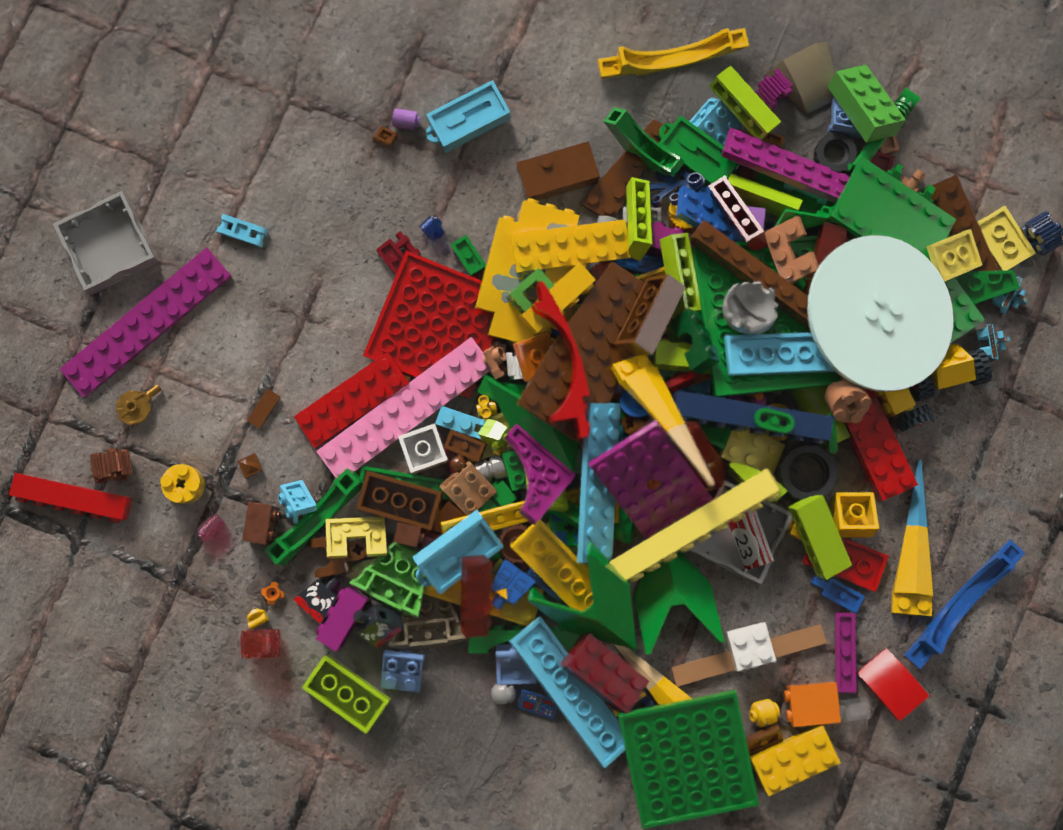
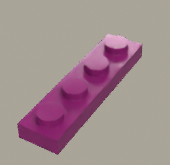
(845, 651)

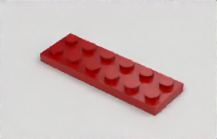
(351, 400)

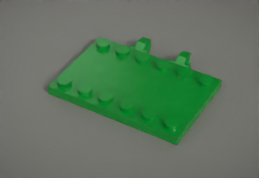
(883, 206)

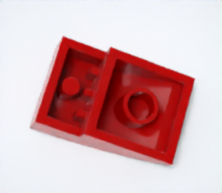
(892, 684)

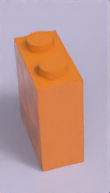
(812, 704)

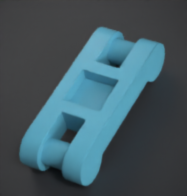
(242, 230)

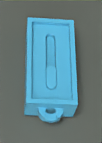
(467, 117)
(442, 558)

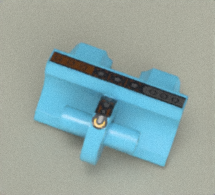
(1005, 301)
(988, 334)

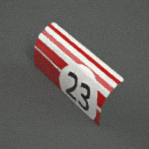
(751, 541)

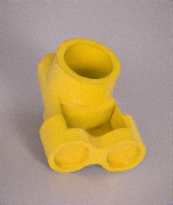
(486, 407)

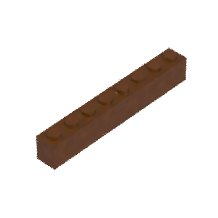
(751, 270)

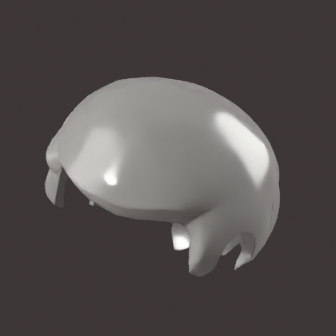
(750, 308)

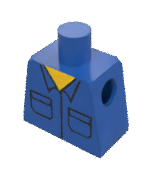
(510, 585)

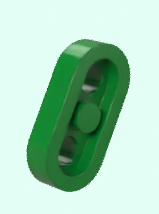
(773, 420)

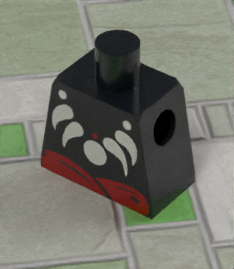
(318, 598)
(378, 624)

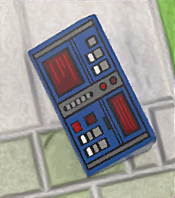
(537, 704)

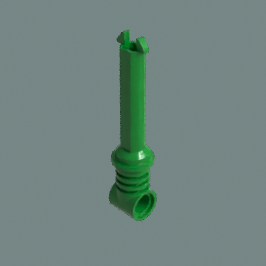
(905, 104)

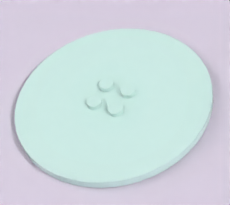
(880, 313)

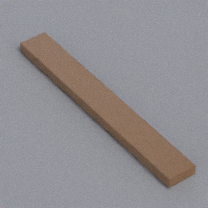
(722, 662)

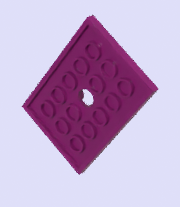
(646, 457)

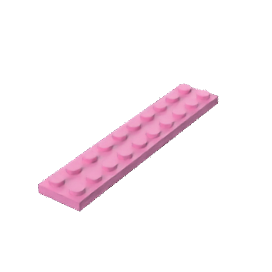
(405, 409)

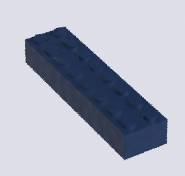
(740, 416)

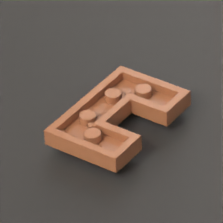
(788, 266)

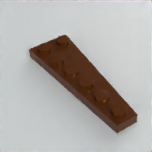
(610, 192)

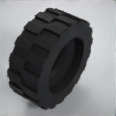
(840, 140)

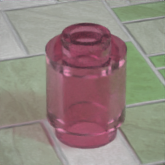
(211, 528)

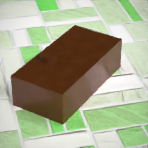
(558, 172)
(650, 315)
(400, 500)

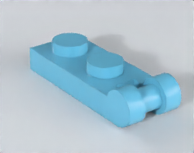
(459, 422)

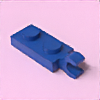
(839, 593)

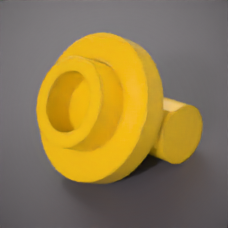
(256, 618)

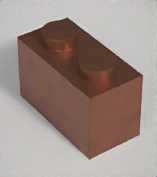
(409, 534)

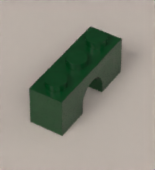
(702, 353)

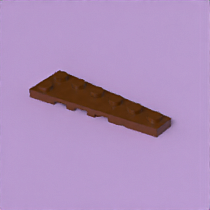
(953, 200)

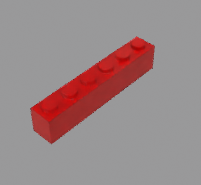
(70, 496)

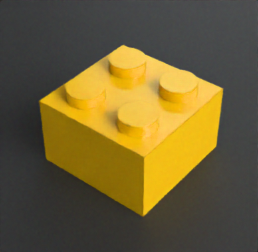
(854, 514)

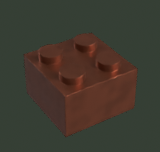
(261, 523)

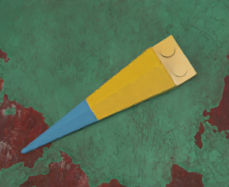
(913, 580)

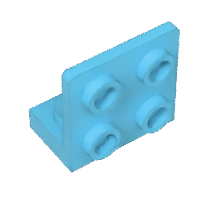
(716, 120)

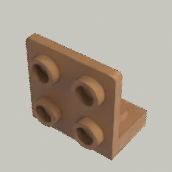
(468, 488)

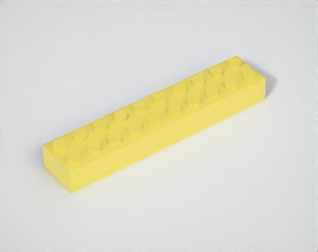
(697, 526)

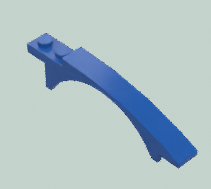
(934, 638)

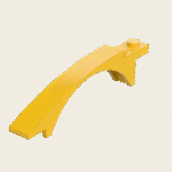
(645, 62)

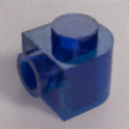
(432, 228)

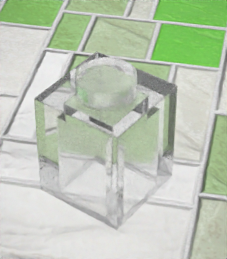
(855, 709)

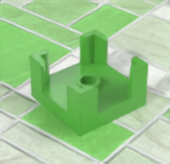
(516, 296)

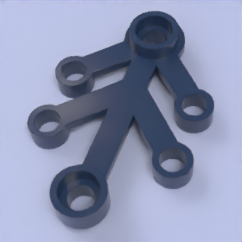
(693, 181)

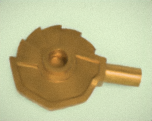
(135, 406)

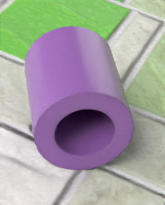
(405, 119)

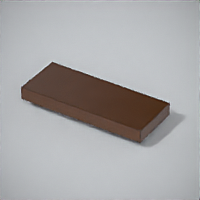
(263, 408)

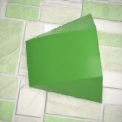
(393, 581)

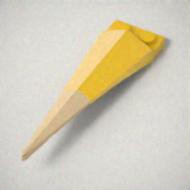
(648, 388)
(659, 686)

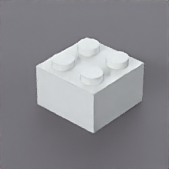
(423, 449)
(750, 646)

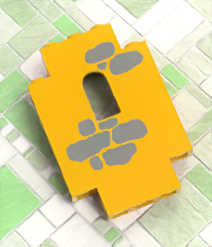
(500, 271)

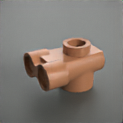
(916, 180)
(494, 358)

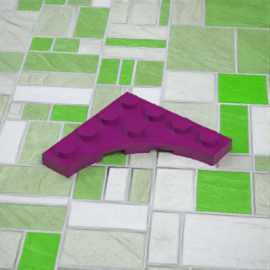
(544, 473)

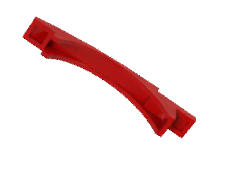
(573, 406)

